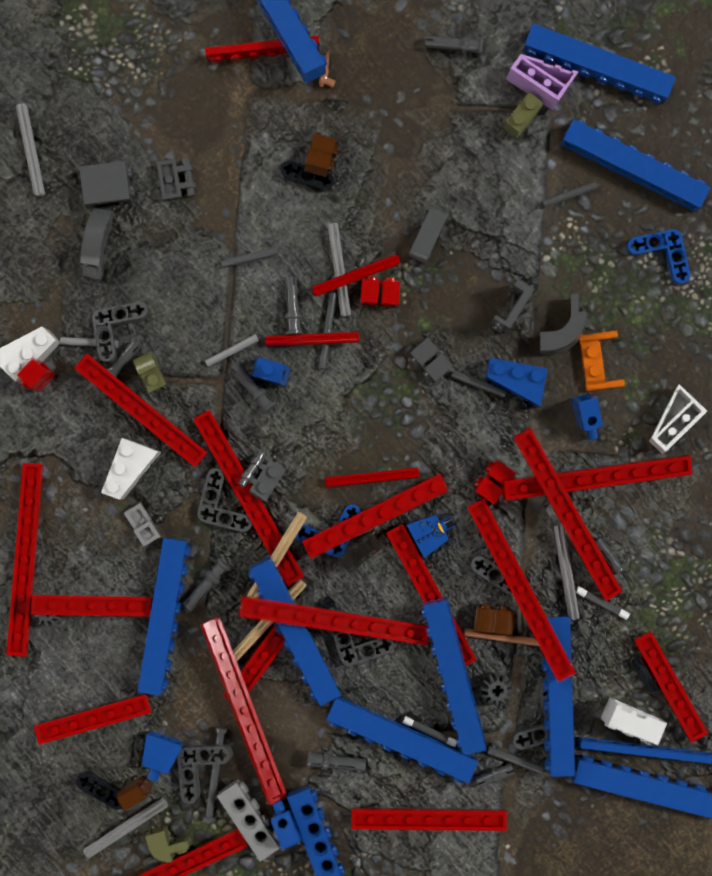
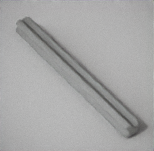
(30, 149)
(339, 268)
(566, 572)
(125, 828)

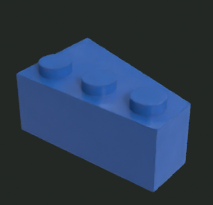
(519, 379)

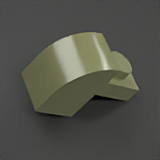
(149, 370)
(163, 847)

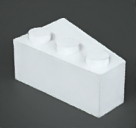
(19, 353)
(676, 419)
(128, 467)
(633, 722)

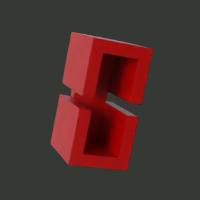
(370, 291)
(35, 375)
(488, 489)

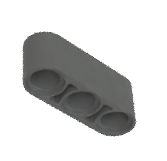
(428, 234)

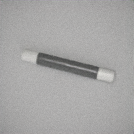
(601, 602)
(429, 731)

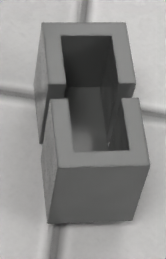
(425, 352)

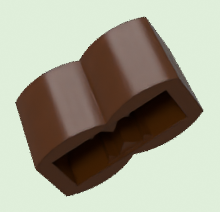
(320, 155)
(493, 620)
(134, 793)

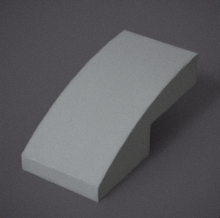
(142, 524)

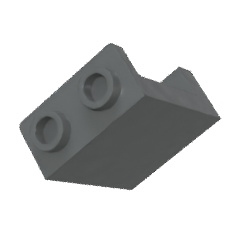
(106, 183)
(521, 290)

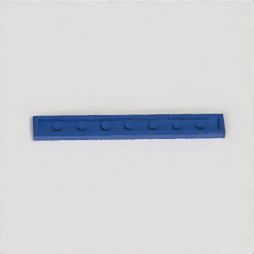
(644, 750)

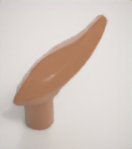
(324, 79)

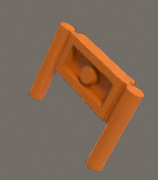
(593, 361)

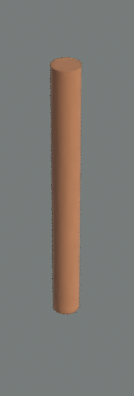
(501, 637)

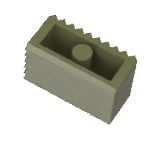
(522, 115)

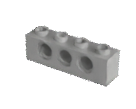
(261, 846)

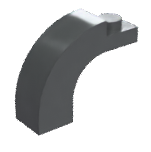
(94, 241)
(565, 338)

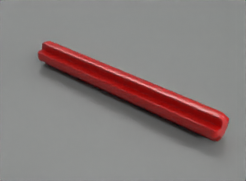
(355, 275)
(312, 339)
(372, 477)

